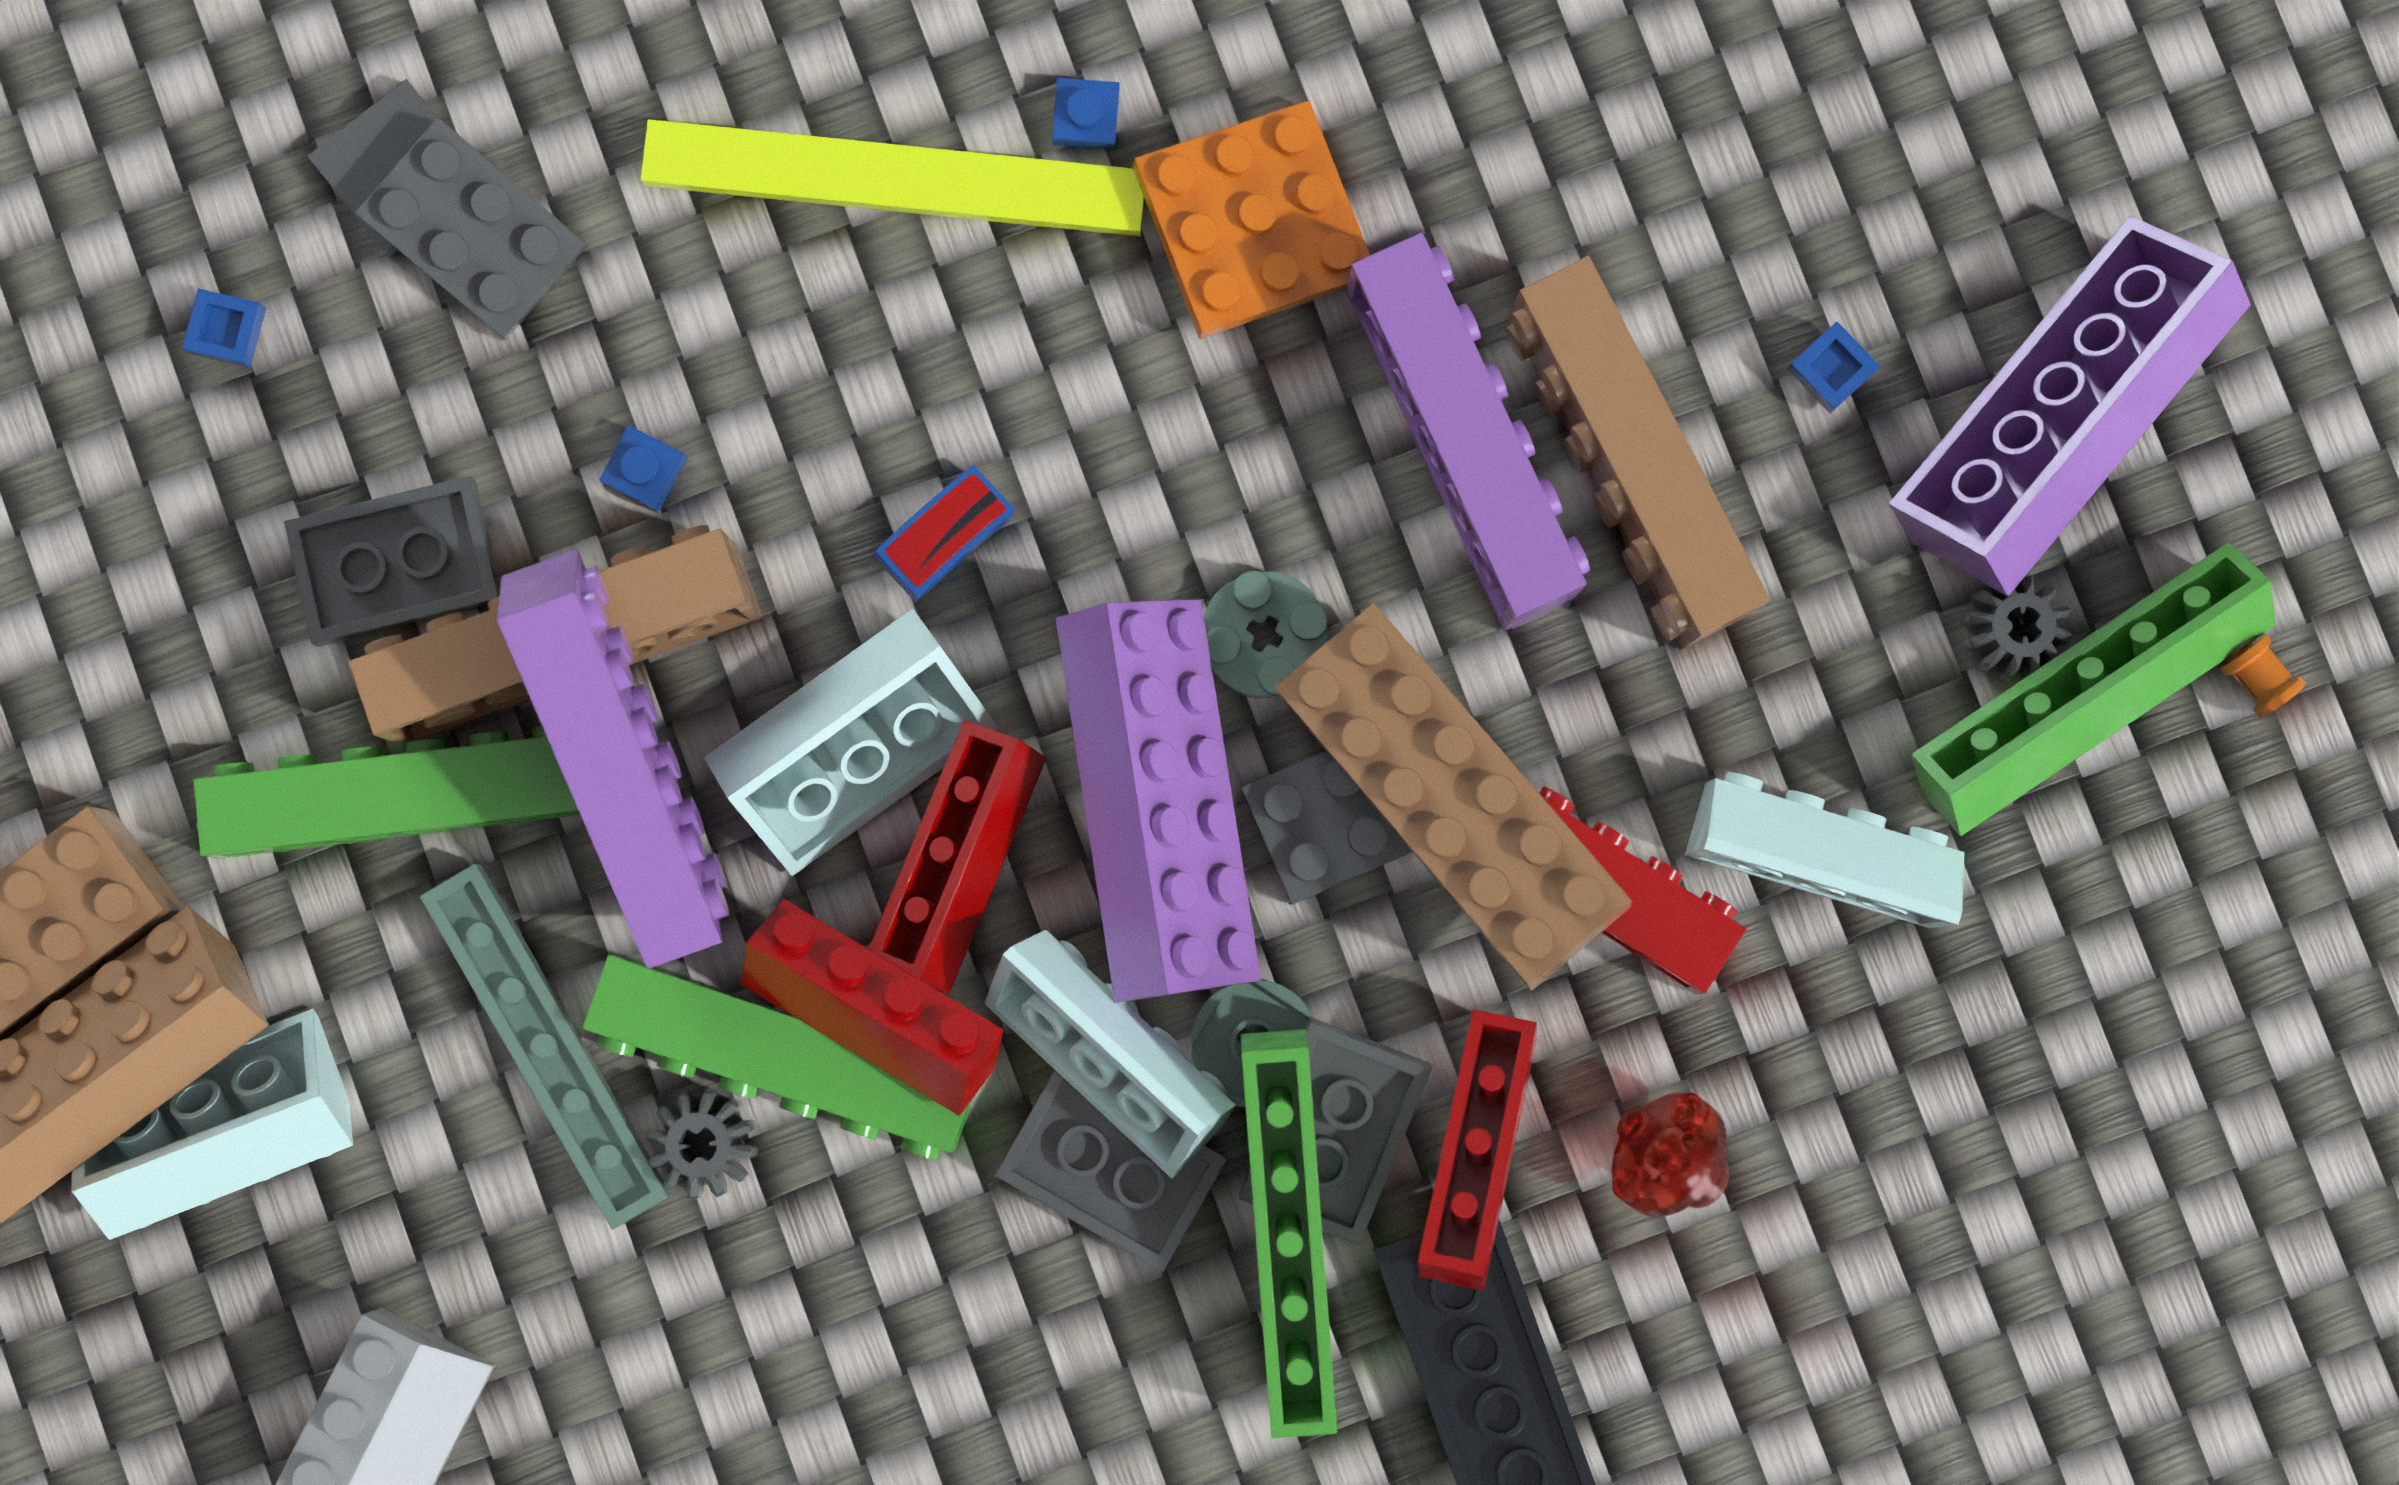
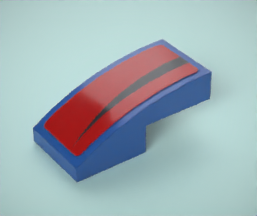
(944, 533)

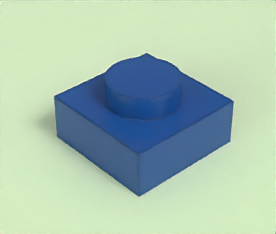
(1086, 113)
(224, 328)
(1833, 367)
(643, 468)

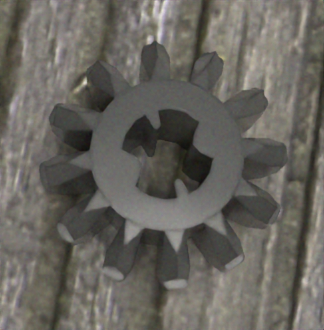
(2038, 629)
(705, 1167)

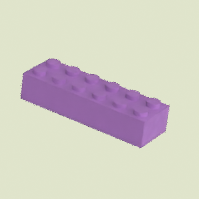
(2070, 403)
(1465, 431)
(613, 757)
(1157, 798)

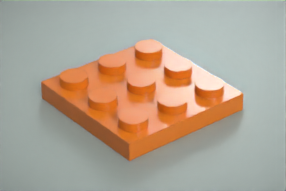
(1252, 218)

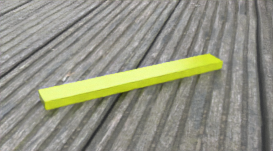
(892, 177)

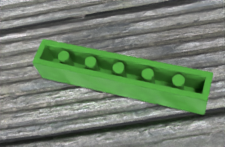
(2095, 688)
(380, 795)
(763, 1050)
(1288, 1233)

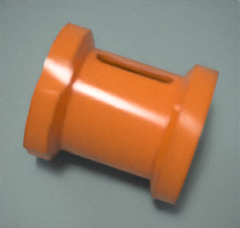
(2262, 675)

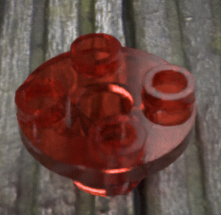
(1670, 1156)

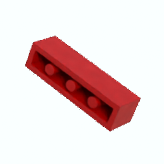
(957, 854)
(1666, 923)
(871, 1006)
(1477, 1150)

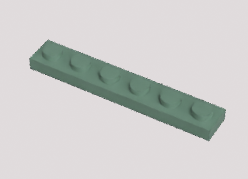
(545, 1045)

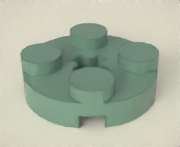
(1254, 599)
(1239, 1008)

